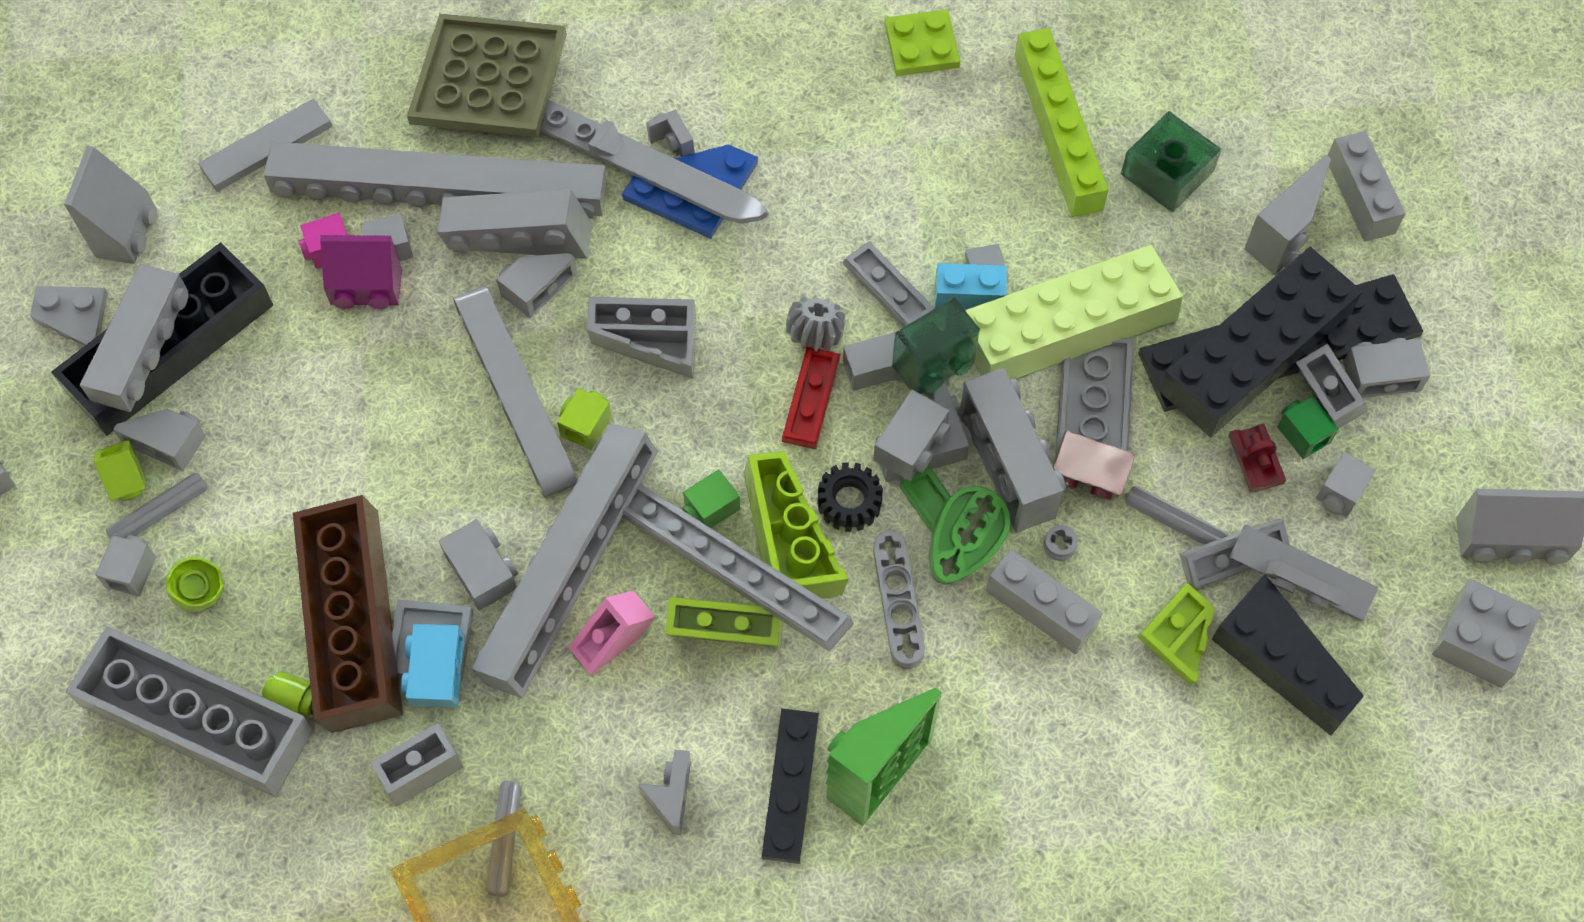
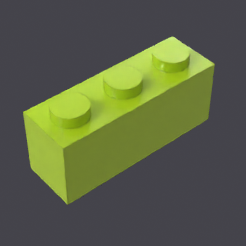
(722, 622)

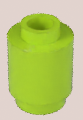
(290, 693)

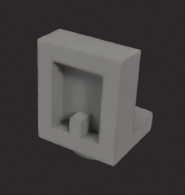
(673, 129)

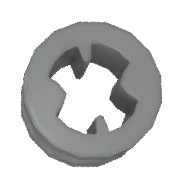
(1068, 535)

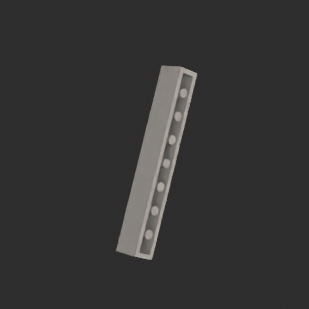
(564, 560)

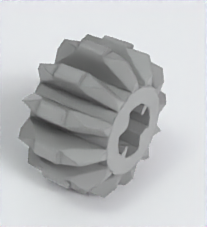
(815, 323)

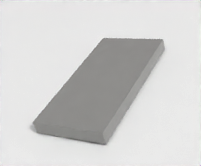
(1098, 394)

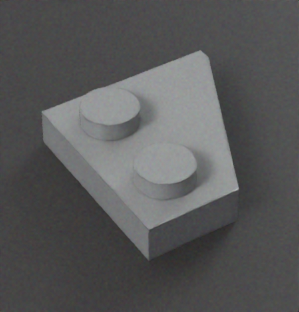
(70, 311)

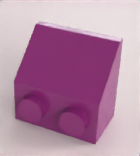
(360, 270)

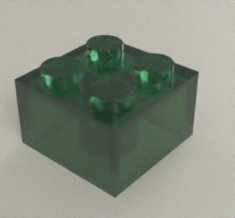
(1170, 161)
(935, 347)

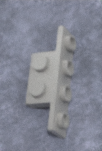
(1303, 572)

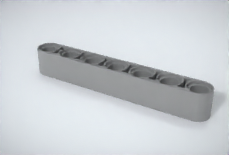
(515, 391)

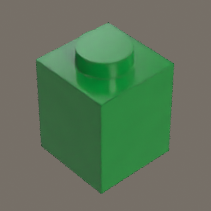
(1307, 426)

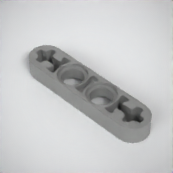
(898, 599)

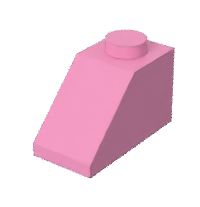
(611, 630)

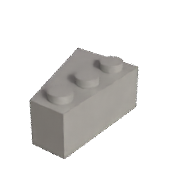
(646, 330)

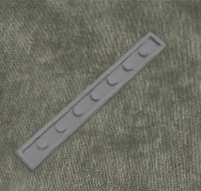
(738, 568)

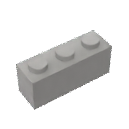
(1365, 186)
(1043, 601)

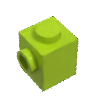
(584, 418)
(120, 471)

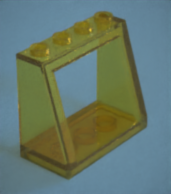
(530, 832)

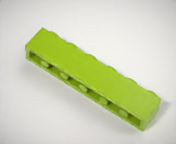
(1061, 122)

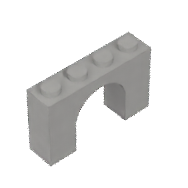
(871, 364)

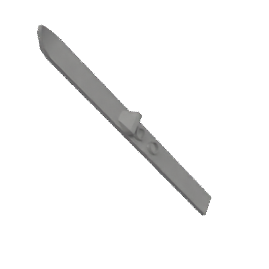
(650, 165)

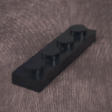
(790, 786)

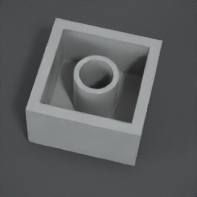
(1486, 633)

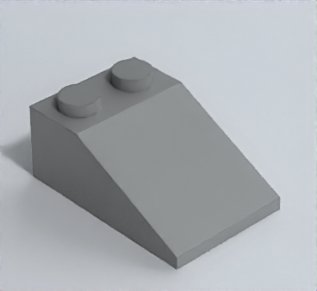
(109, 208)
(1283, 224)

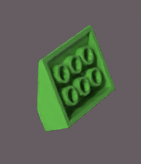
(878, 753)

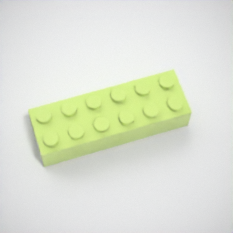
(1075, 313)

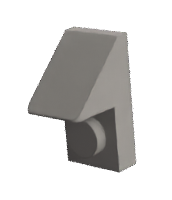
(671, 800)

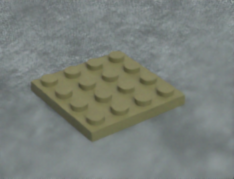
(487, 75)

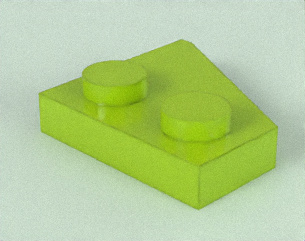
(1180, 632)

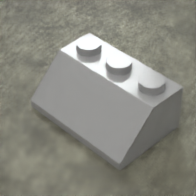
(1521, 525)

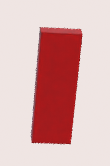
(811, 398)

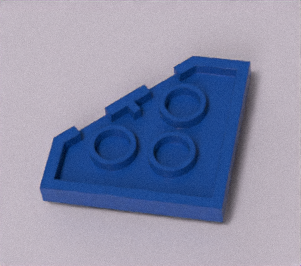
(722, 162)

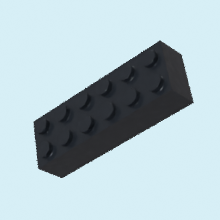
(219, 305)
(1260, 341)

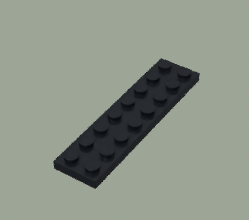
(1377, 318)

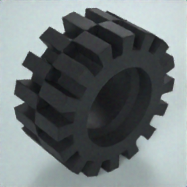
(855, 478)

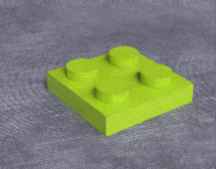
(922, 42)

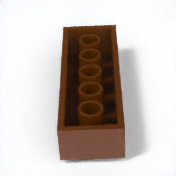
(346, 614)

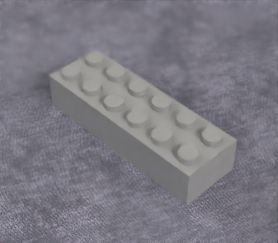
(190, 711)

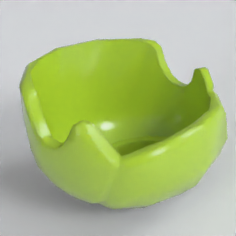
(187, 581)

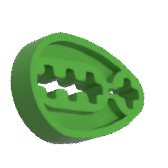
(952, 518)

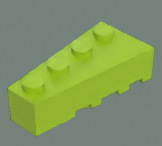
(789, 528)

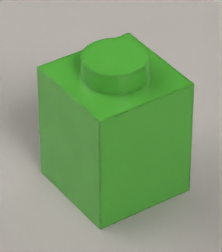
(711, 499)

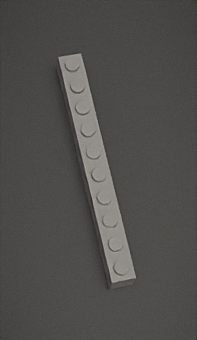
(421, 176)

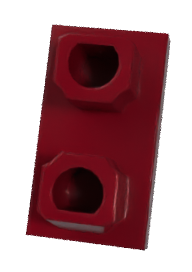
(1257, 458)

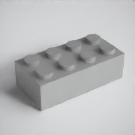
(1011, 449)

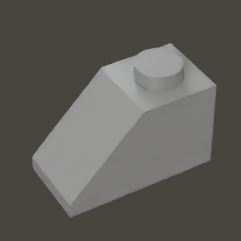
(535, 280)
(164, 436)

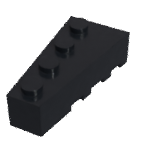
(1287, 656)

